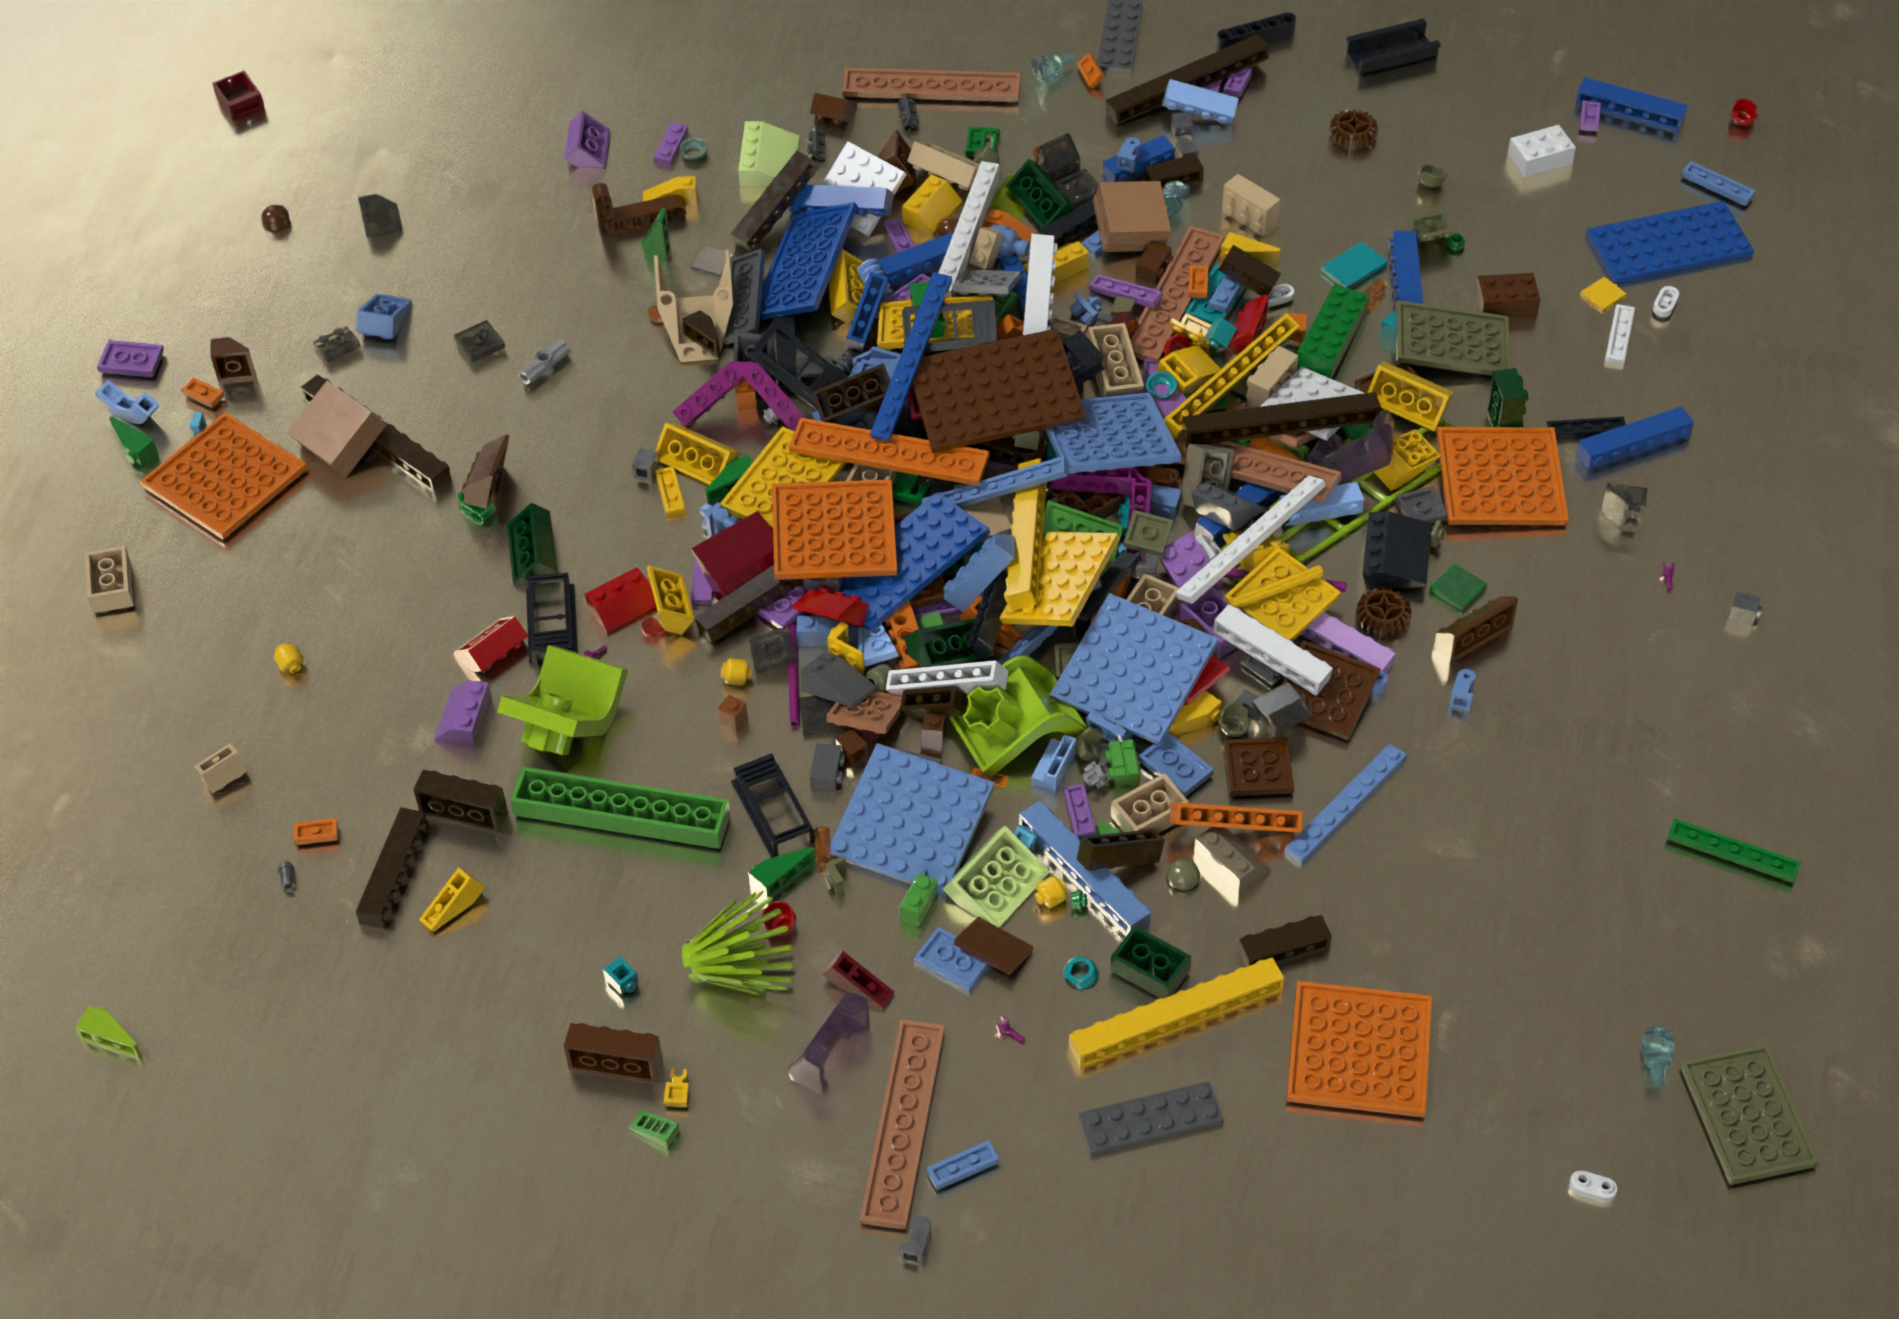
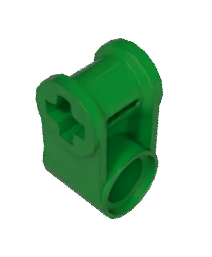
(476, 513)

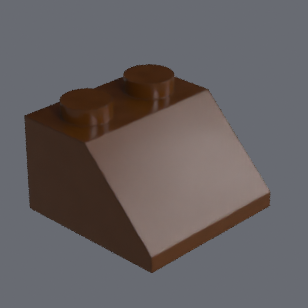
(832, 107)
(231, 360)

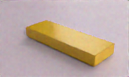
(670, 491)

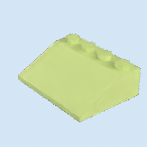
(764, 153)
(996, 878)

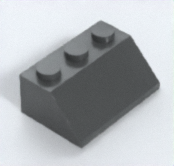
(1224, 506)

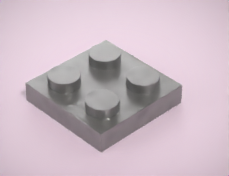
(1422, 505)

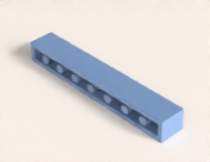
(1100, 885)

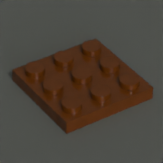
(1258, 766)

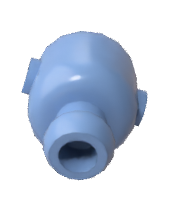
(1010, 243)

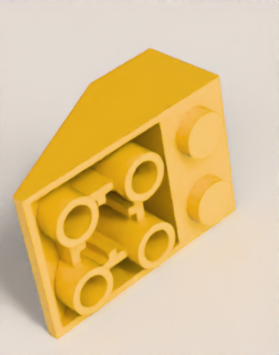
(1189, 367)
(1410, 457)
(1261, 552)

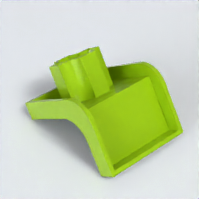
(569, 700)
(1008, 721)

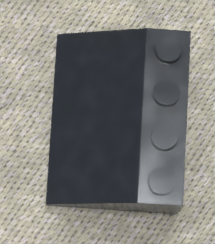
(1396, 551)

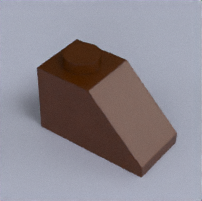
(933, 735)

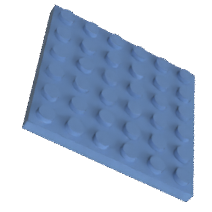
(1115, 435)
(1134, 668)
(910, 817)

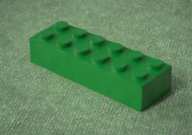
(1332, 330)

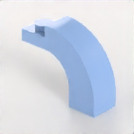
(126, 407)

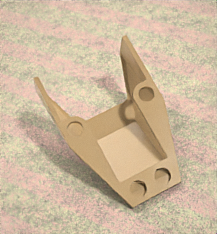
(674, 309)

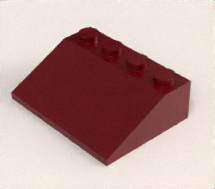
(736, 554)

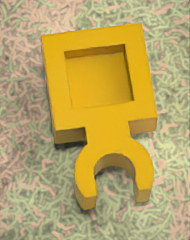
(677, 1091)

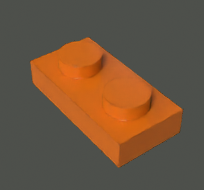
(1090, 70)
(1198, 281)
(202, 392)
(315, 831)

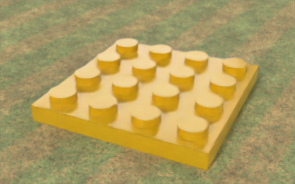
(1289, 610)

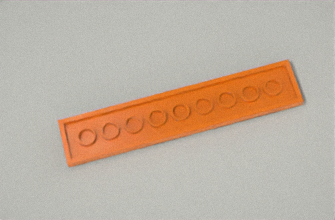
(900, 454)

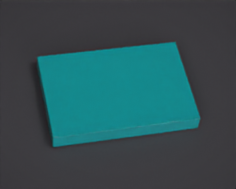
(1354, 266)

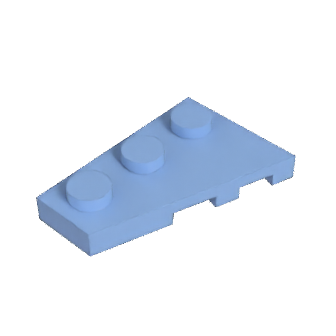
(875, 645)

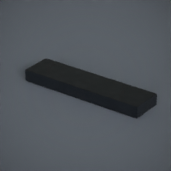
(1584, 427)

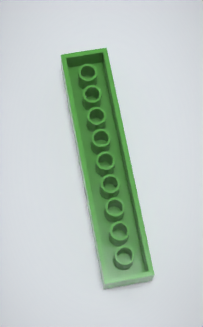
(621, 807)

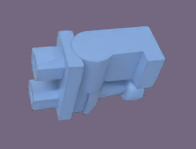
(715, 518)

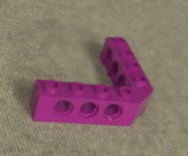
(724, 381)
(1112, 481)

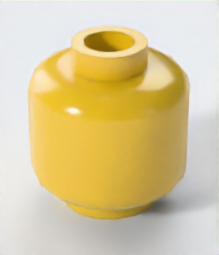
(288, 658)
(736, 671)
(1051, 892)

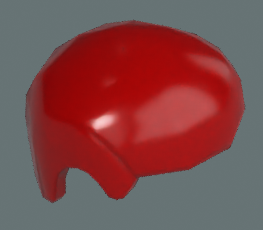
(1744, 112)
(1175, 343)
(785, 918)

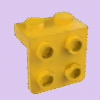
(1193, 329)
(839, 646)

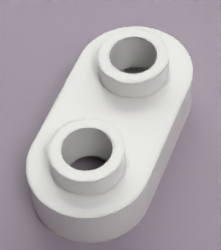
(1280, 294)
(1666, 301)
(1593, 1186)

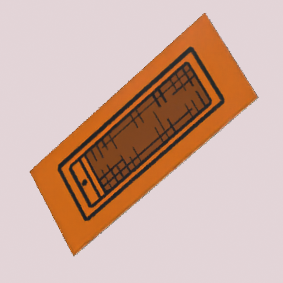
(999, 779)

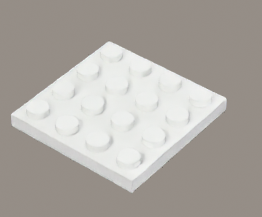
(863, 169)
(1306, 386)

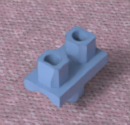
(1090, 308)

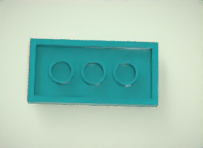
(1199, 306)

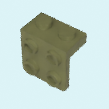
(1430, 226)

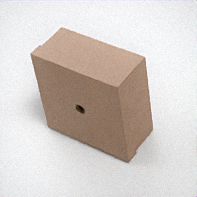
(1131, 215)
(336, 428)

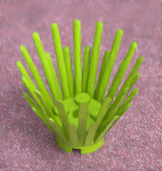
(711, 952)

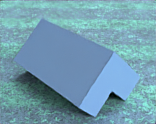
(1054, 764)

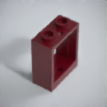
(243, 104)

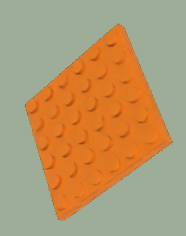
(224, 475)
(1501, 476)
(833, 529)
(1360, 1049)

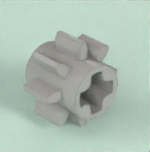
(1096, 774)

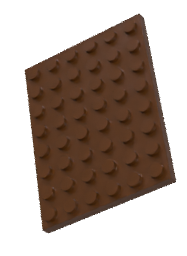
(996, 391)

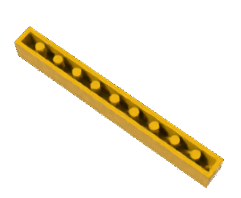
(1232, 373)
(1028, 532)
(1175, 1012)

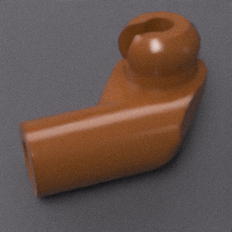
(654, 314)

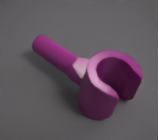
(1668, 573)
(593, 654)
(1004, 1029)

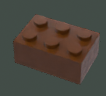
(1508, 294)

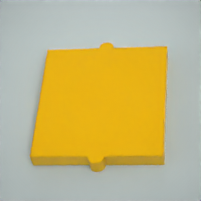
(1603, 293)

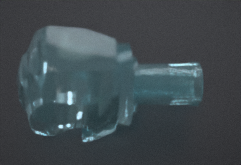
(1051, 66)
(1173, 193)
(1658, 1052)

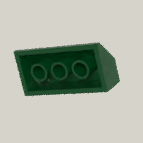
(1039, 194)
(531, 544)
(942, 644)

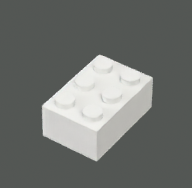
(1541, 150)

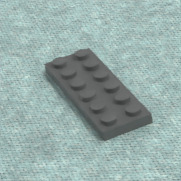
(1120, 36)
(747, 286)
(1150, 1118)

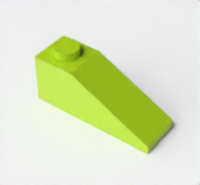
(102, 1029)

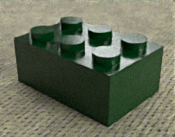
(1507, 399)
(1150, 963)

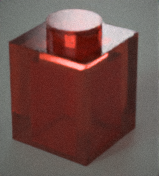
(1129, 320)

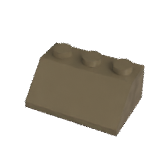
(1205, 465)
(1229, 858)

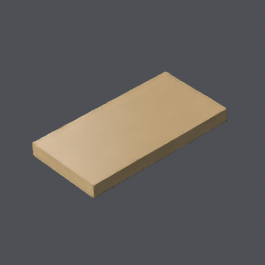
(989, 513)

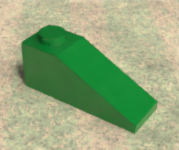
(657, 238)
(136, 445)
(727, 479)
(778, 871)

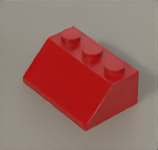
(1250, 324)
(621, 600)
(833, 606)
(492, 644)
(1212, 672)

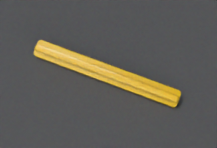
(1276, 587)

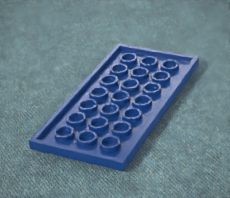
(1669, 242)
(805, 260)
(925, 547)

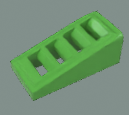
(1009, 302)
(664, 1123)

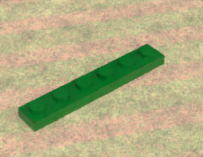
(1734, 850)

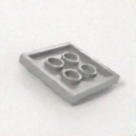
(986, 282)

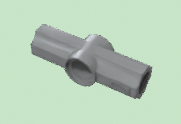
(544, 362)

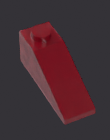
(856, 979)

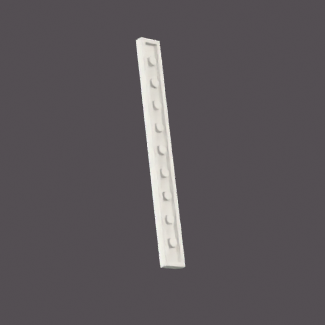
(1250, 539)

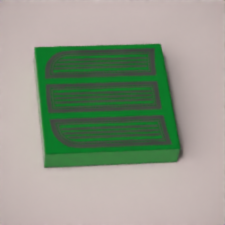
(1458, 587)

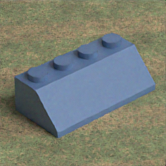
(980, 571)

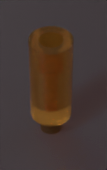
(1375, 290)
(822, 846)

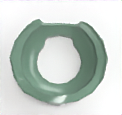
(693, 143)

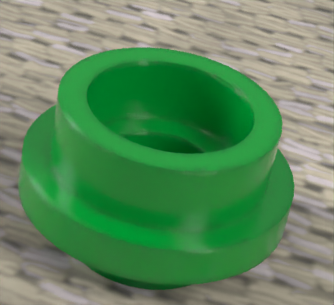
(1456, 241)
(1079, 900)

